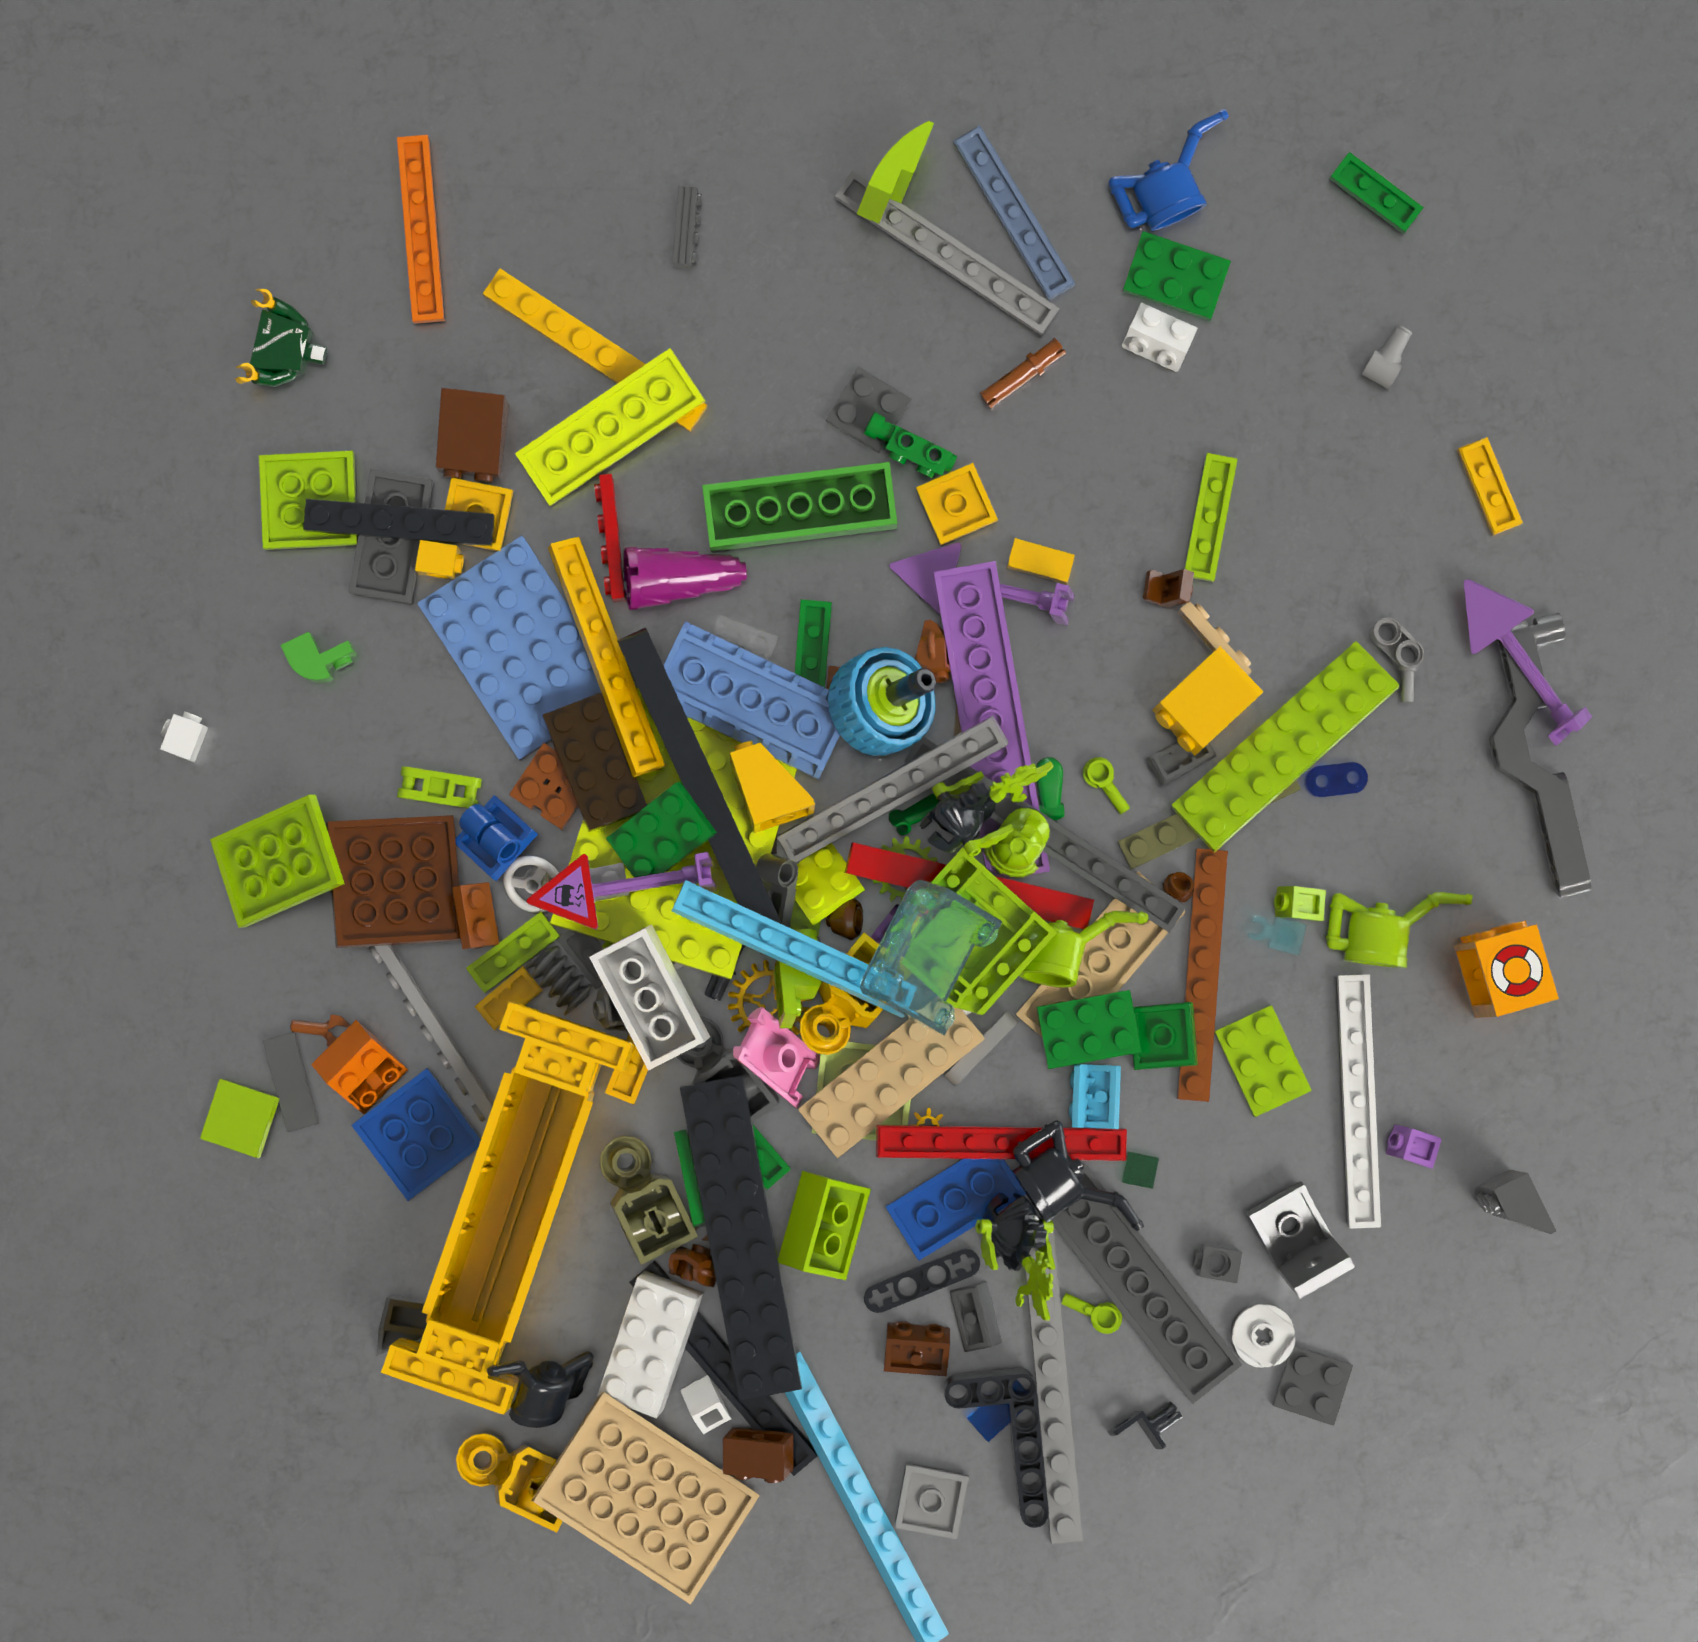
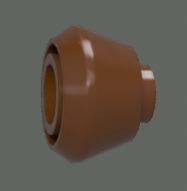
(847, 919)

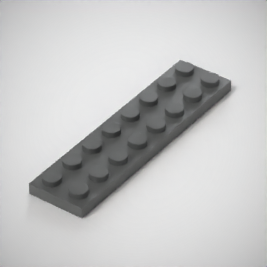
(1146, 1293)

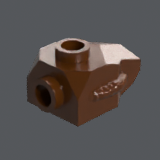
(693, 1265)

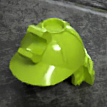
(1021, 847)

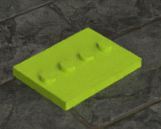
(277, 861)

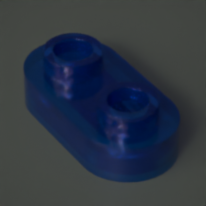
(1336, 780)

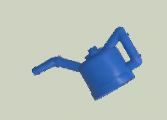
(1165, 190)

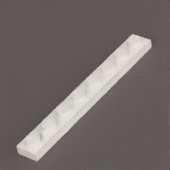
(1358, 1101)

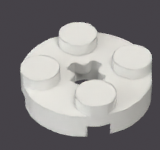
(1281, 1333)

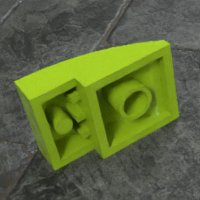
(894, 173)

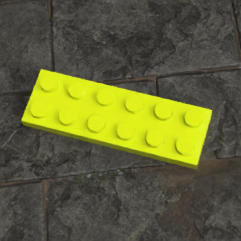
(610, 427)

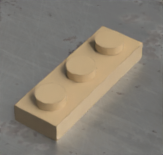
(1197, 618)

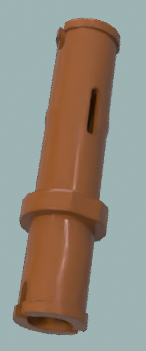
(1022, 373)

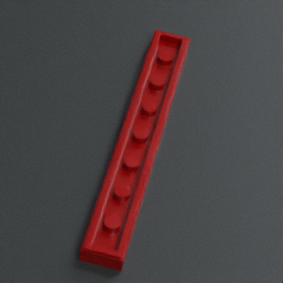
(906, 869)
(993, 1142)

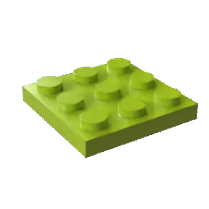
(286, 485)

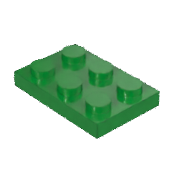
(1176, 276)
(661, 833)
(1088, 1029)

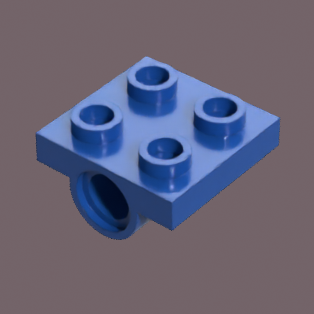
(493, 836)

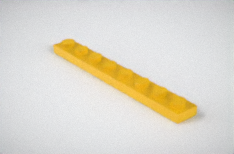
(569, 333)
(606, 656)

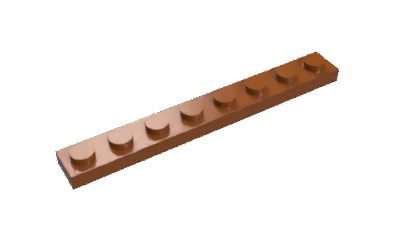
(1203, 967)

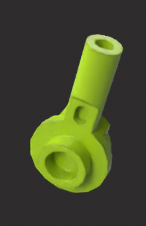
(1099, 774)
(1104, 1317)

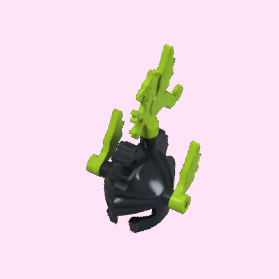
(966, 813)
(1012, 1237)

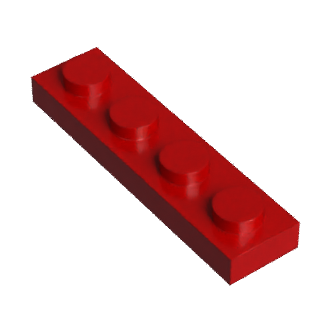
(609, 525)

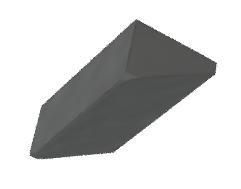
(976, 1317)

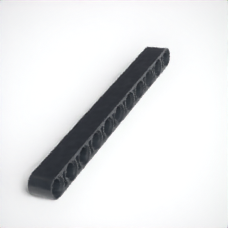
(695, 772)

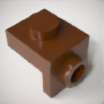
(1168, 589)

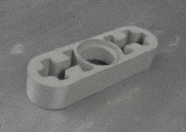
(992, 1038)

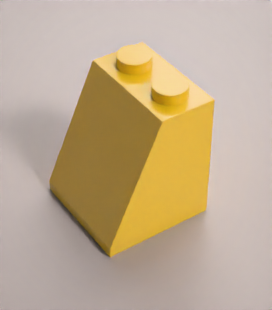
(1206, 701)
(768, 788)

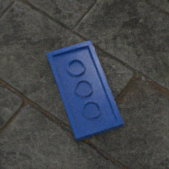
(951, 1202)

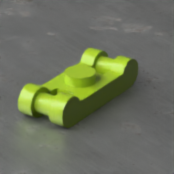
(438, 787)

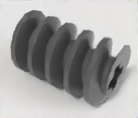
(559, 978)

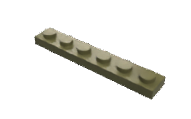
(1167, 836)

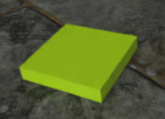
(239, 1118)

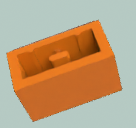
(359, 1067)

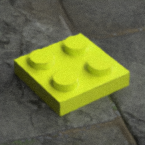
(823, 884)

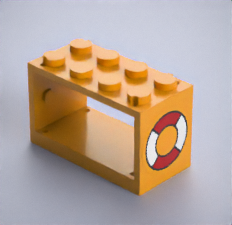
(1505, 969)

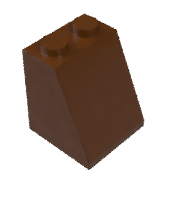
(471, 434)

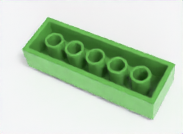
(800, 506)

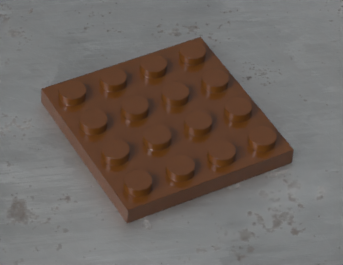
(395, 881)

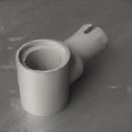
(1385, 362)

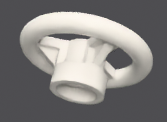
(541, 872)

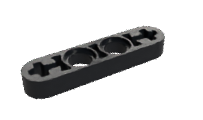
(919, 1275)

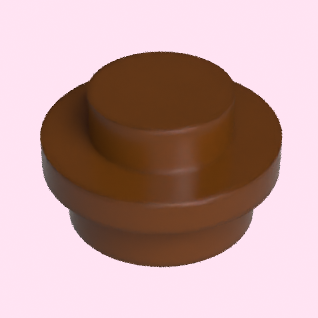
(1179, 886)

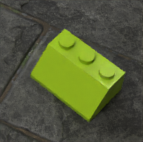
(823, 1225)

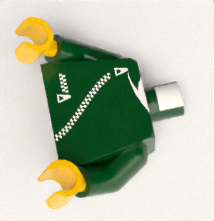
(280, 345)

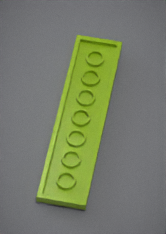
(1285, 746)

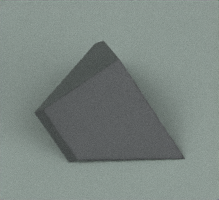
(400, 1319)

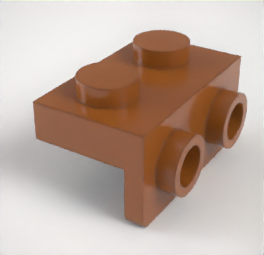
(475, 915)

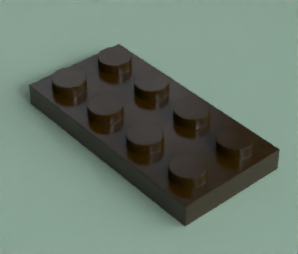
(594, 762)

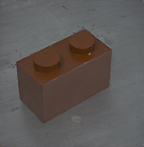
(758, 1454)

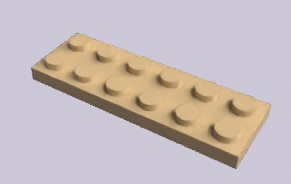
(1104, 966)
(886, 1080)

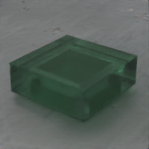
(1140, 1170)

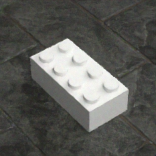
(650, 997)
(650, 1343)

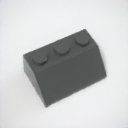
(1516, 1200)

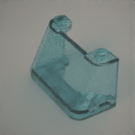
(926, 953)

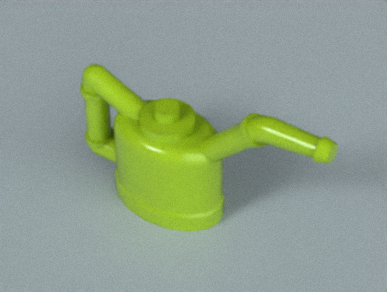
(1378, 934)
(1061, 958)

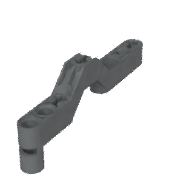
(1513, 760)

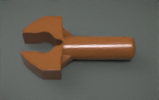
(320, 1028)

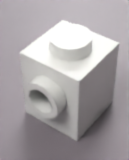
(183, 736)
(702, 1398)

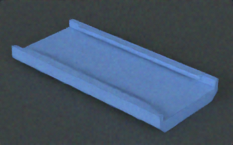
(752, 699)

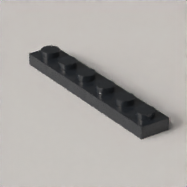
(399, 522)

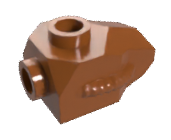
(933, 652)

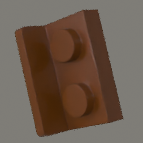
(917, 1349)

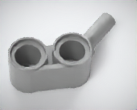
(1393, 648)

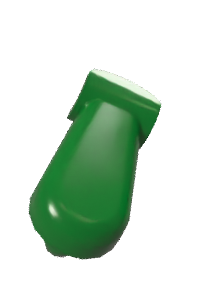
(1051, 790)
(904, 819)

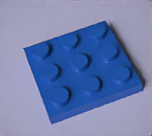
(417, 1134)

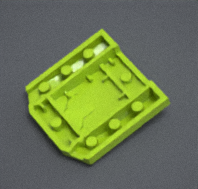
(1018, 941)

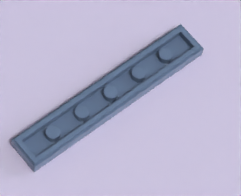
(1014, 213)

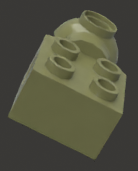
(645, 1202)

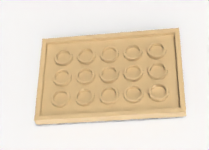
(645, 1497)

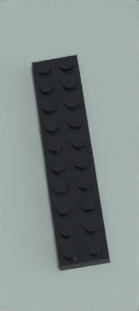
(741, 1237)

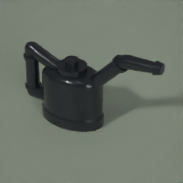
(1054, 1178)
(544, 1388)

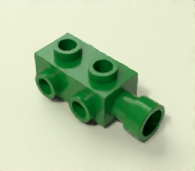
(916, 451)

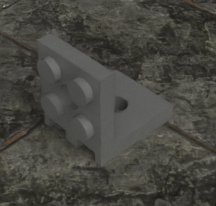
(1306, 1254)

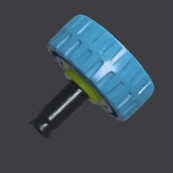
(882, 701)

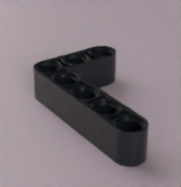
(1019, 1431)

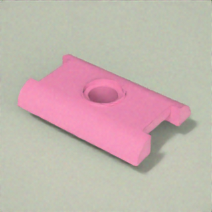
(775, 1055)

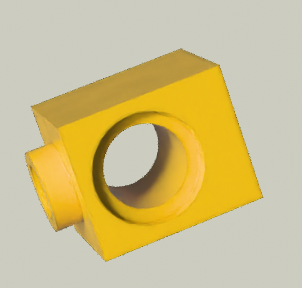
(439, 560)

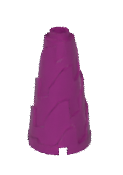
(663, 575)

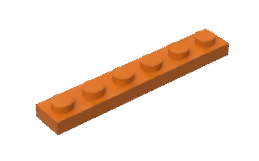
(420, 229)

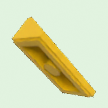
(1040, 561)

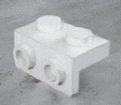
(1159, 337)

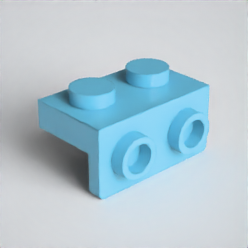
(1095, 1096)

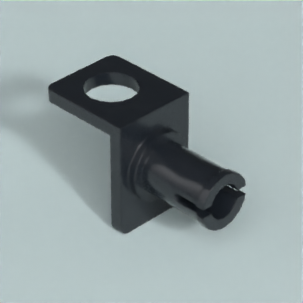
(1151, 1425)

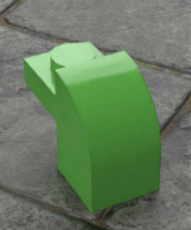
(313, 665)

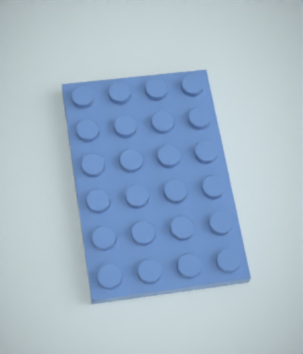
(513, 642)

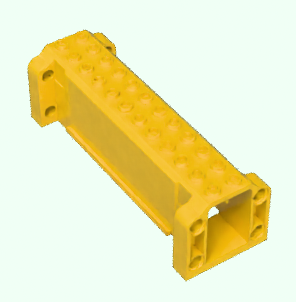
(507, 1209)

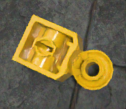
(839, 1008)
(513, 1474)

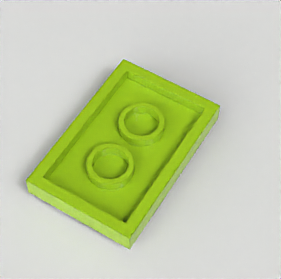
(1262, 1061)

